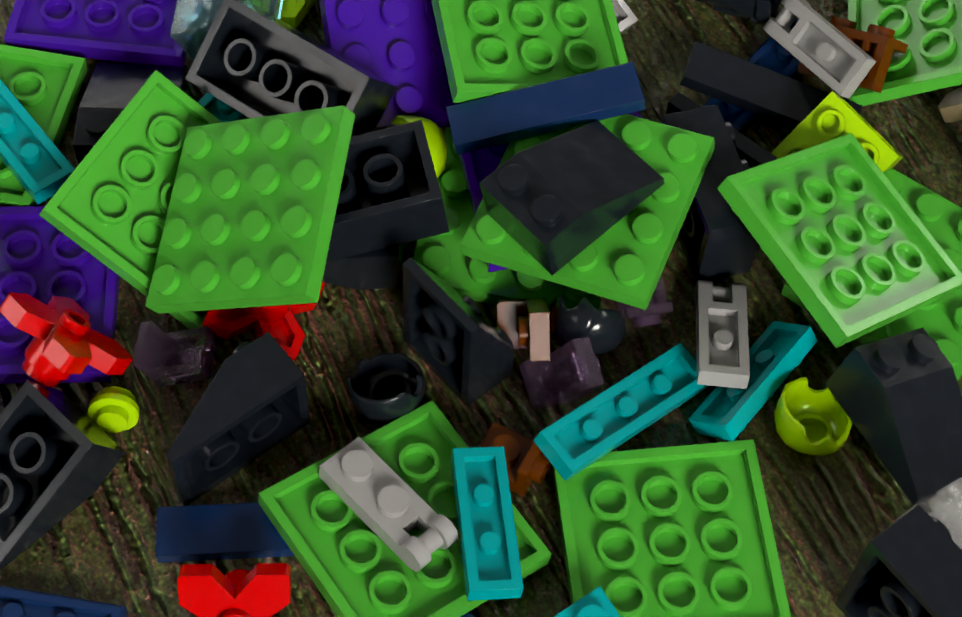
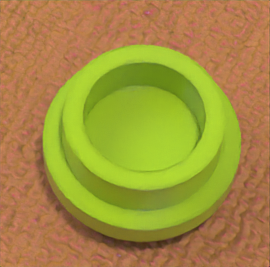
(114, 409)

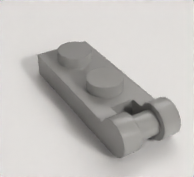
(820, 46)
(722, 335)
(387, 504)

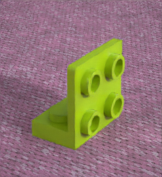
(834, 119)

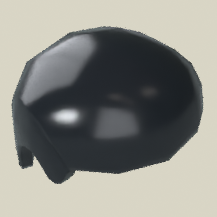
(603, 326)
(386, 386)

